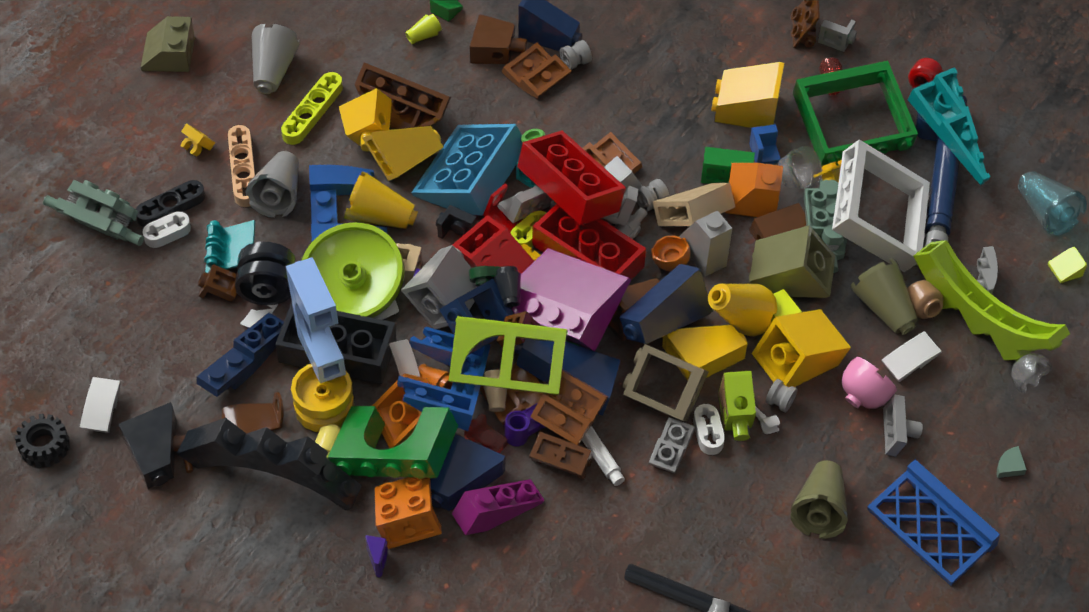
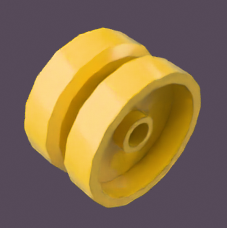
(321, 403)

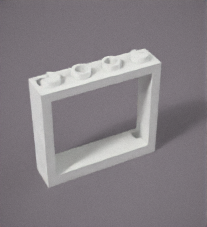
(846, 219)

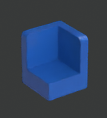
(763, 143)

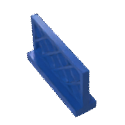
(954, 511)

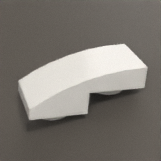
(911, 355)
(100, 404)

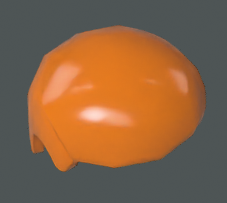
(671, 252)

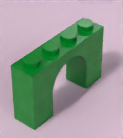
(416, 457)

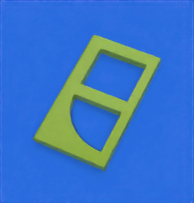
(472, 331)

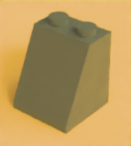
(795, 263)

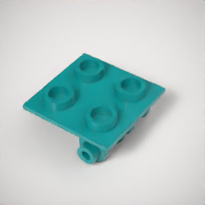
(226, 243)

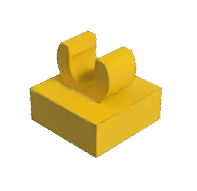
(196, 138)

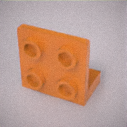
(405, 511)

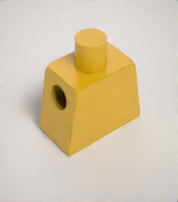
(366, 115)

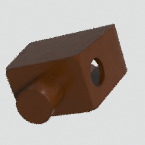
(494, 41)

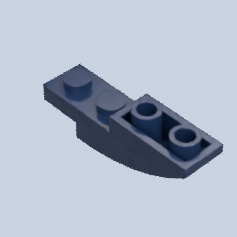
(244, 358)

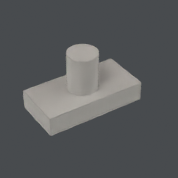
(897, 426)

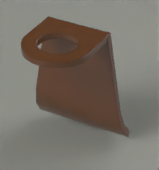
(256, 416)

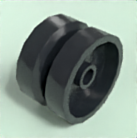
(263, 273)

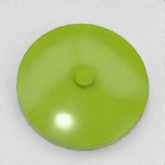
(358, 267)

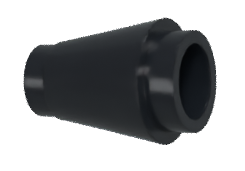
(508, 283)

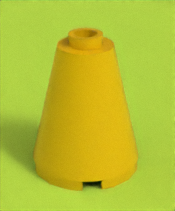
(378, 204)
(744, 306)

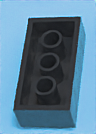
(360, 339)

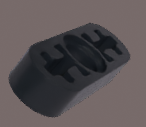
(184, 190)

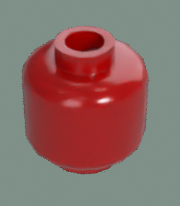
(923, 72)

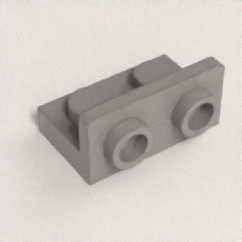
(524, 203)

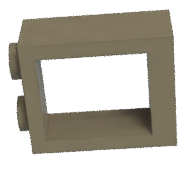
(689, 394)

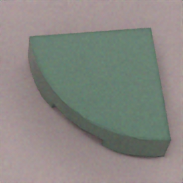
(1011, 463)

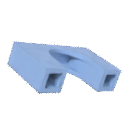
(313, 315)

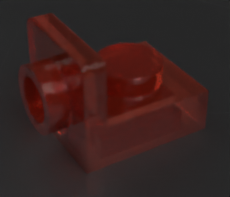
(485, 435)

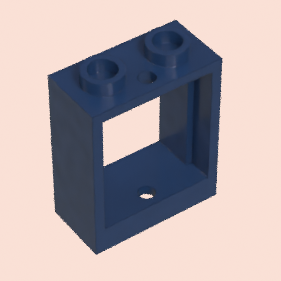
(488, 301)

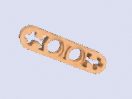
(240, 165)

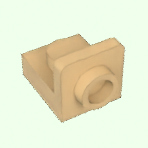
(412, 259)

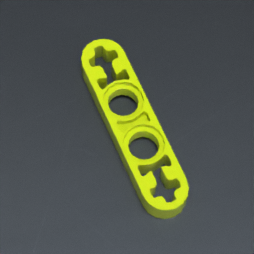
(315, 109)

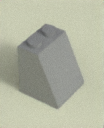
(438, 284)

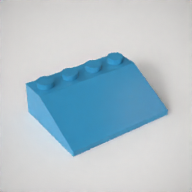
(471, 166)

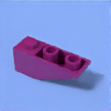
(491, 506)

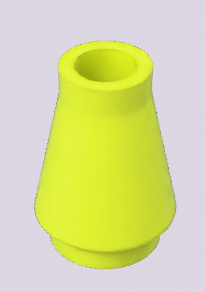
(424, 29)

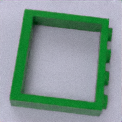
(851, 79)

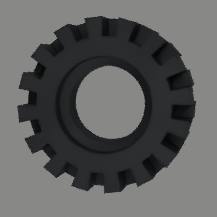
(37, 428)

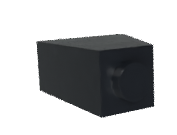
(151, 444)

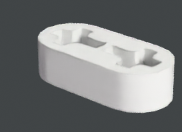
(166, 229)
(714, 428)

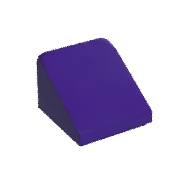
(378, 553)

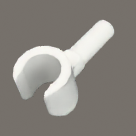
(768, 424)

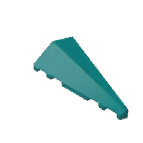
(946, 113)

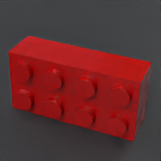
(571, 177)
(590, 242)

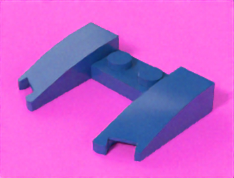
(325, 185)
(461, 397)

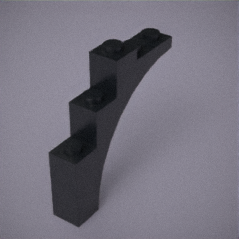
(263, 450)

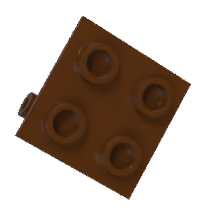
(804, 23)

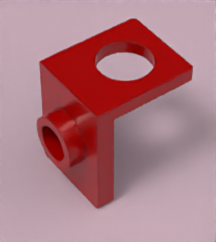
(495, 213)

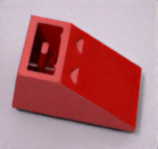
(492, 245)

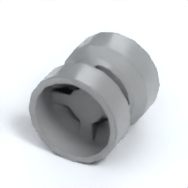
(575, 55)
(653, 192)

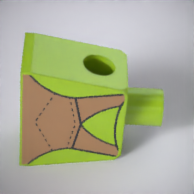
(737, 403)

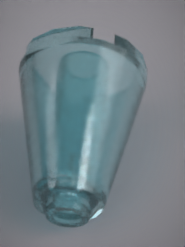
(1052, 202)

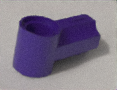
(521, 420)

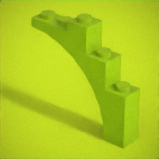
(984, 314)

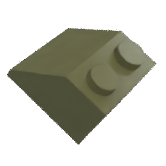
(169, 45)

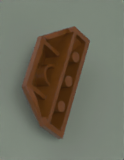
(411, 102)

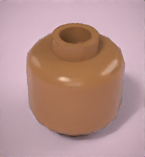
(925, 299)

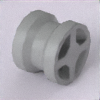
(781, 395)

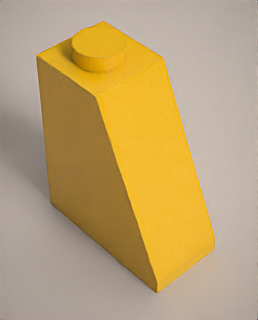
(402, 148)
(706, 347)

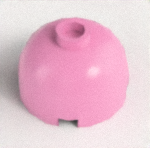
(865, 385)

